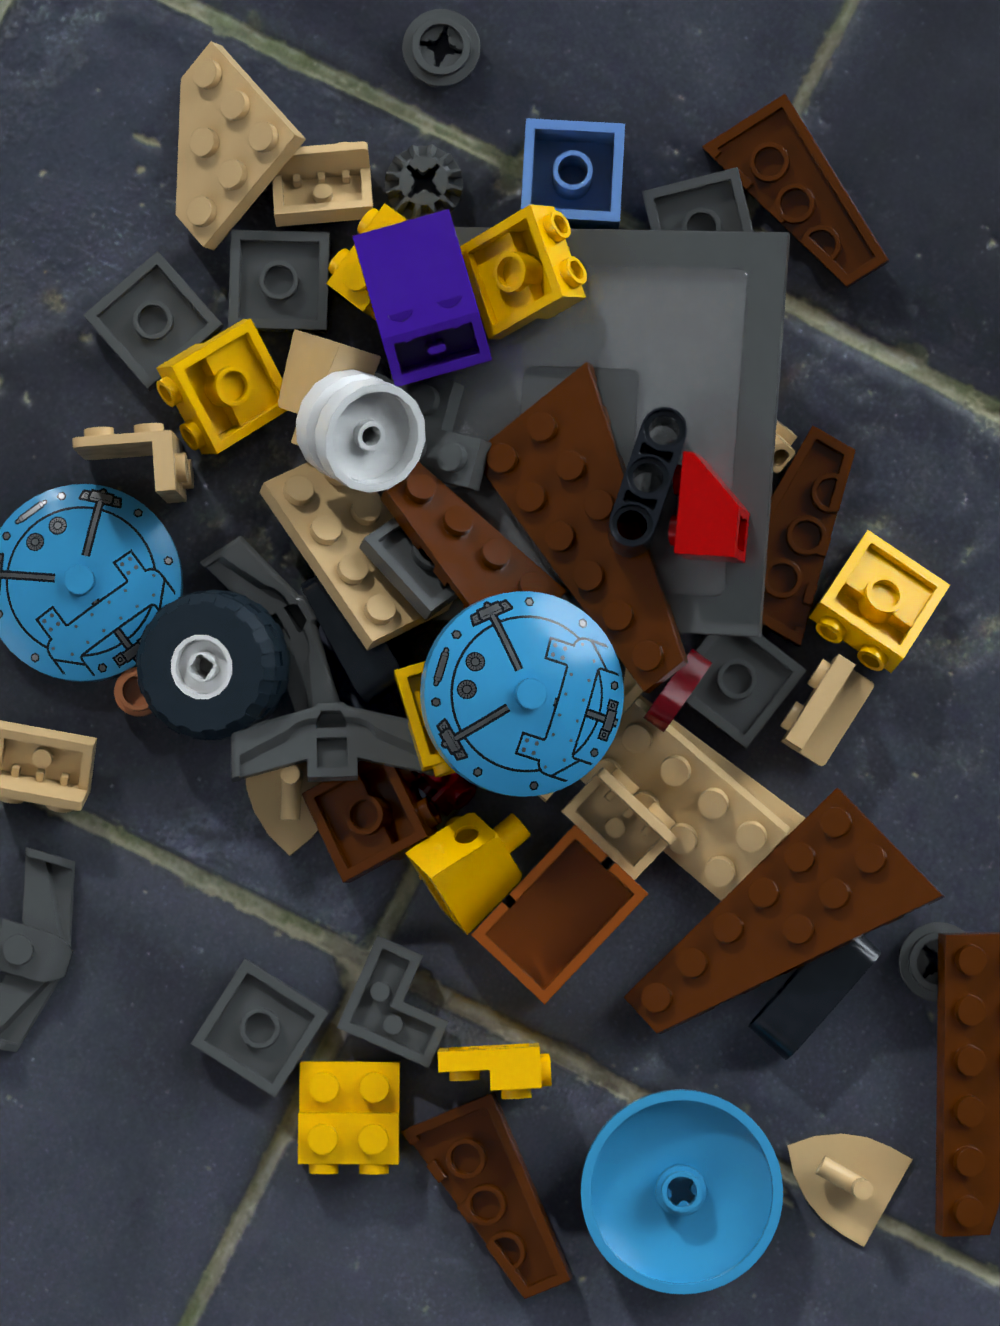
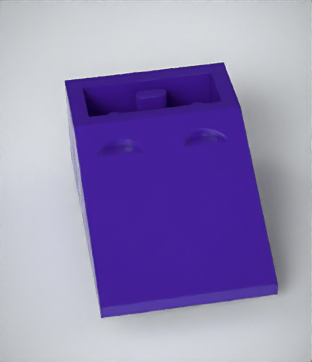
(422, 298)

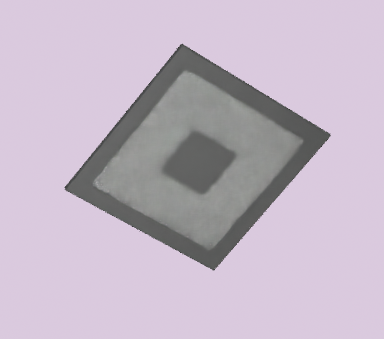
(664, 325)

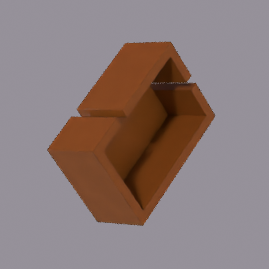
(559, 914)

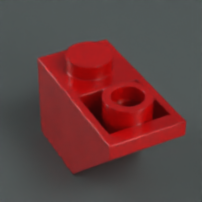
(709, 516)

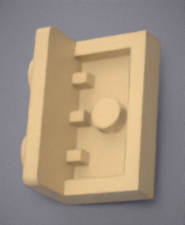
(324, 185)
(829, 710)
(45, 767)
(620, 822)

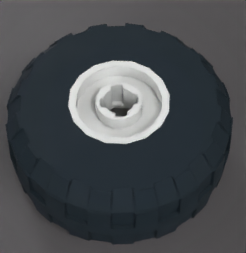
(212, 664)

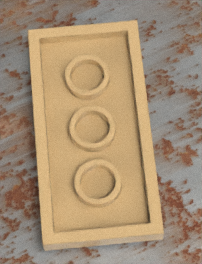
(328, 528)
(718, 822)

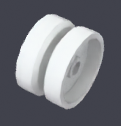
(360, 430)

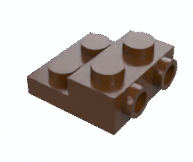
(371, 818)

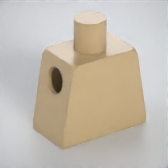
(312, 360)

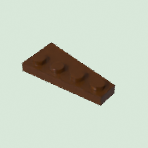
(799, 189)
(801, 531)
(461, 542)
(486, 1176)

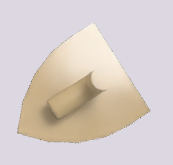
(281, 807)
(847, 1180)

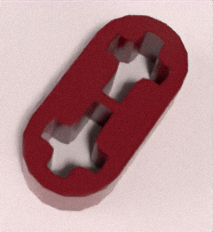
(677, 691)

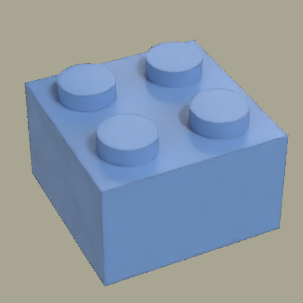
(575, 170)

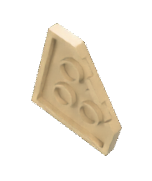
(227, 145)

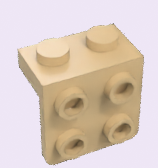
(171, 467)

